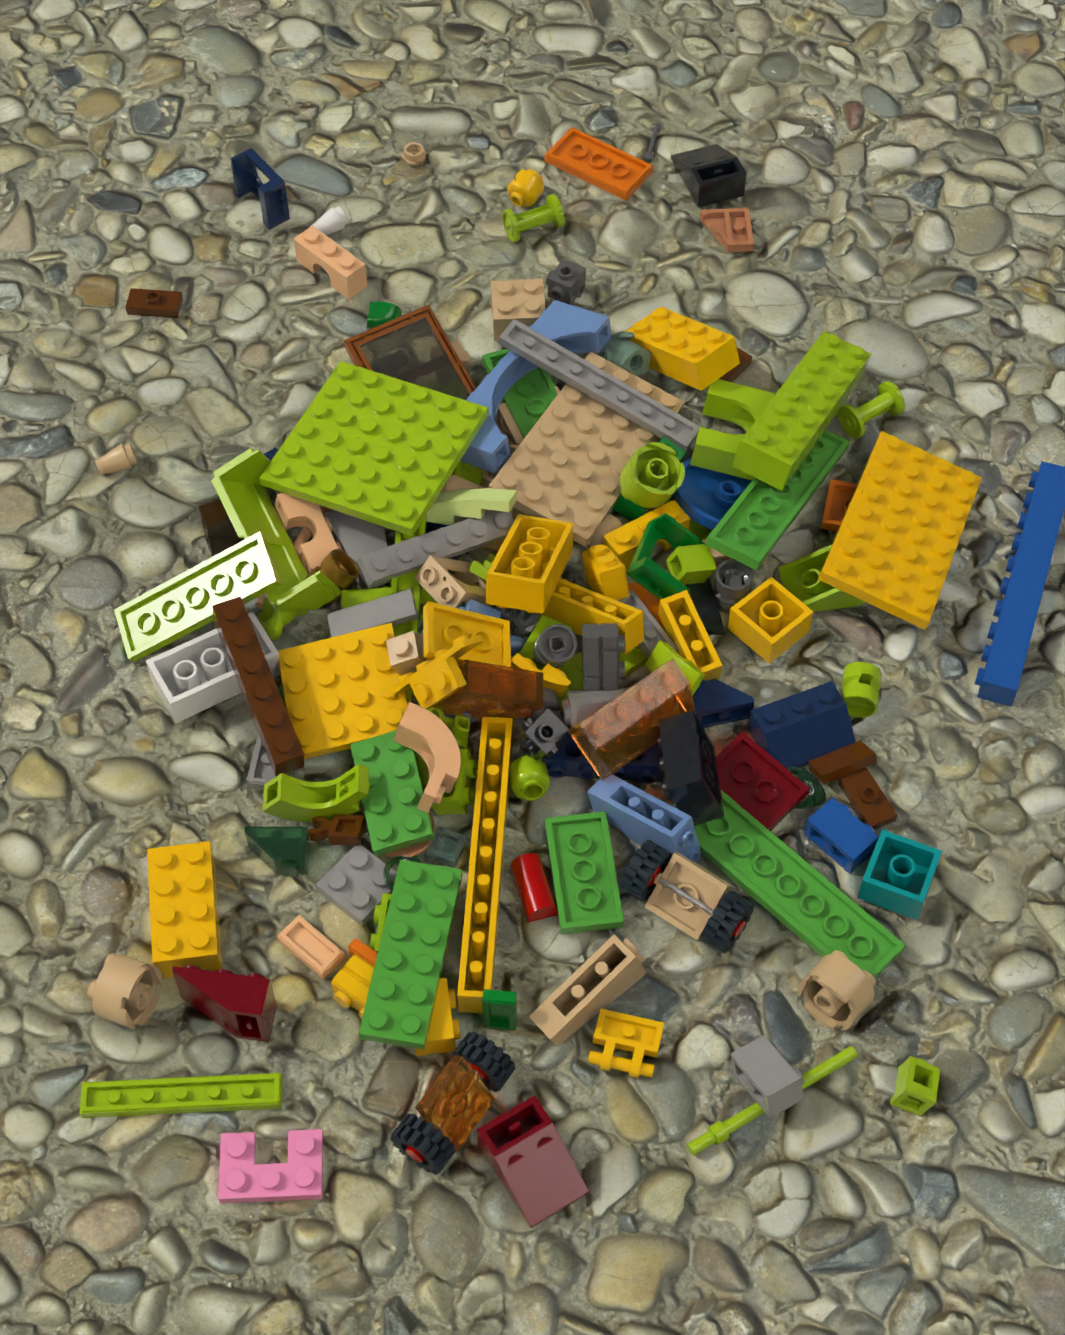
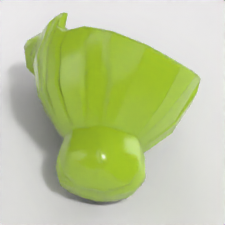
(275, 617)

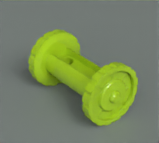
(533, 218)
(888, 399)

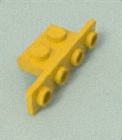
(438, 677)

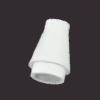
(331, 221)

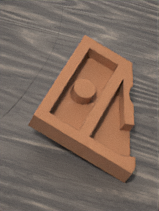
(730, 228)

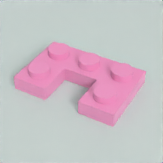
(250, 1182)

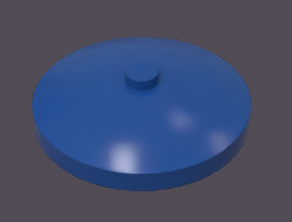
(708, 494)

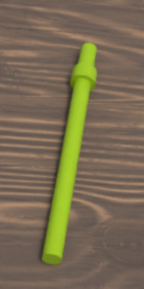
(720, 1130)

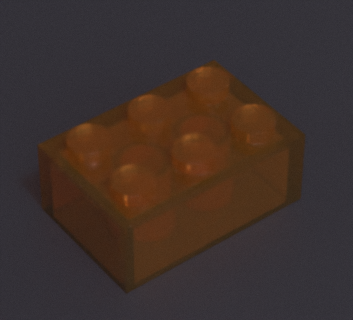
(495, 692)

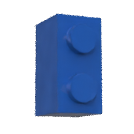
(841, 835)

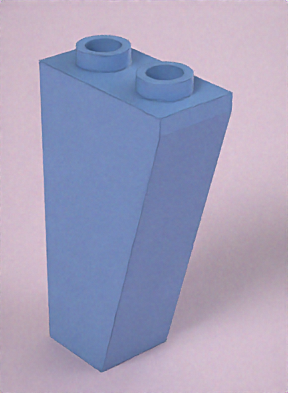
(645, 817)

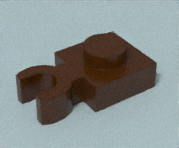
(342, 830)

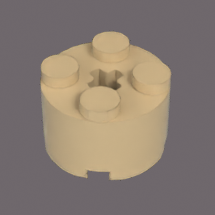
(125, 990)
(837, 990)

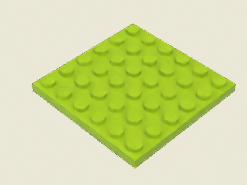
(375, 447)

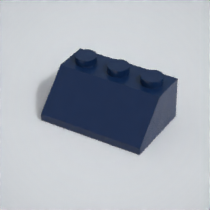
(803, 725)

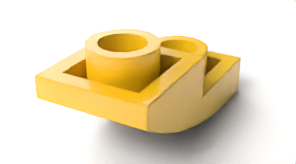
(552, 677)

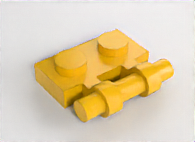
(628, 1034)

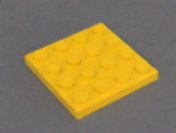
(341, 690)

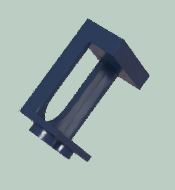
(271, 194)

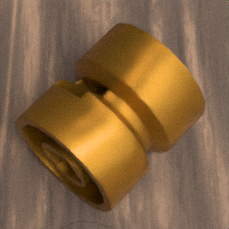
(339, 569)

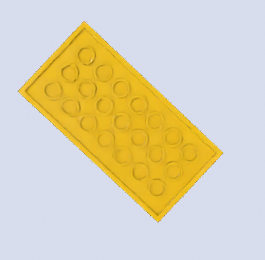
(901, 530)

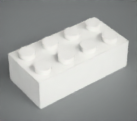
(200, 673)

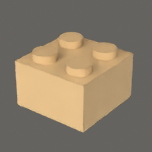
(516, 300)

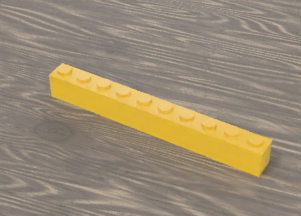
(485, 864)

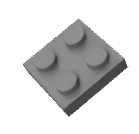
(356, 884)

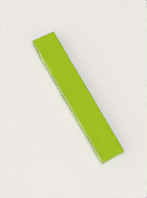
(181, 1095)

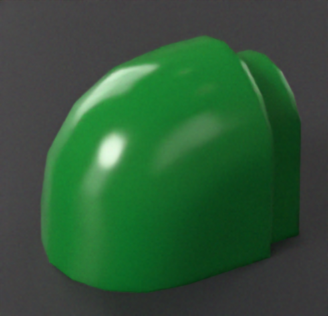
(381, 313)

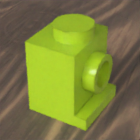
(916, 1086)

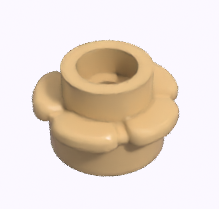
(414, 154)

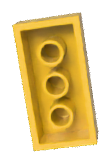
(685, 348)
(529, 563)
(184, 907)

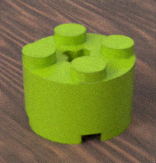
(651, 475)

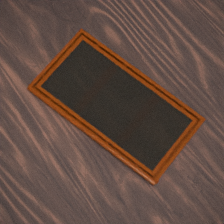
(413, 351)

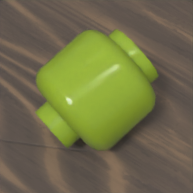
(529, 778)

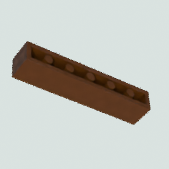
(258, 686)

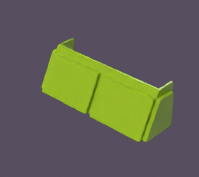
(253, 512)

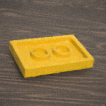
(446, 623)

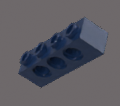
(560, 764)

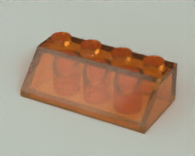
(631, 719)

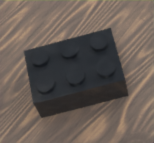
(690, 768)

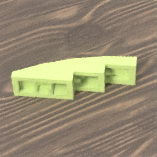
(469, 503)

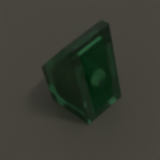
(281, 848)

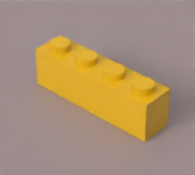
(582, 606)

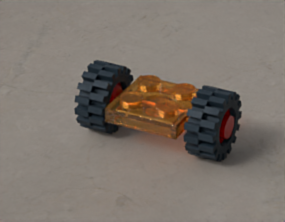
(453, 1103)

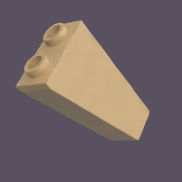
(589, 988)

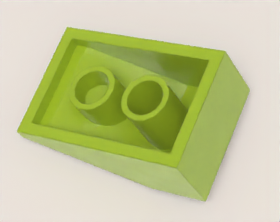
(802, 581)

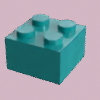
(899, 874)

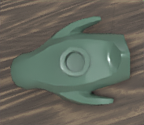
(626, 353)

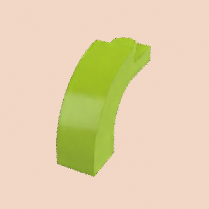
(303, 800)

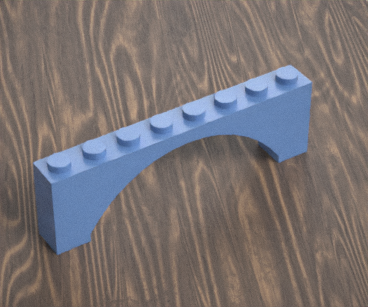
(562, 323)

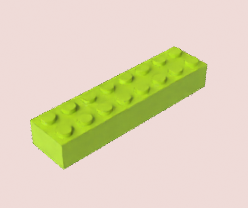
(801, 410)

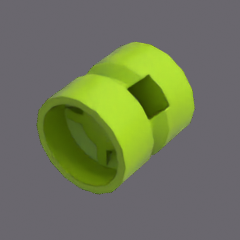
(861, 688)

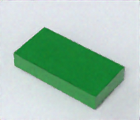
(499, 1009)

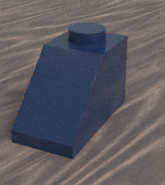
(720, 703)

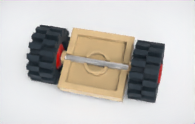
(686, 895)

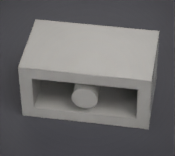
(767, 1076)

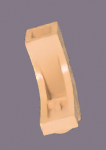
(436, 745)

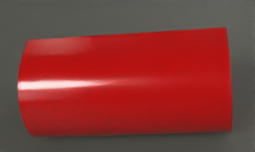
(533, 887)

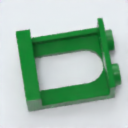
(648, 572)

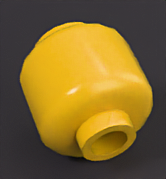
(525, 188)

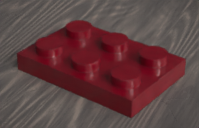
(758, 781)

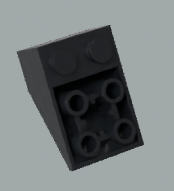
(711, 174)

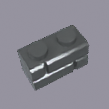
(601, 656)

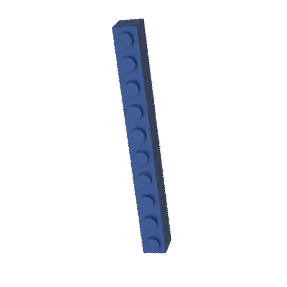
(1023, 587)

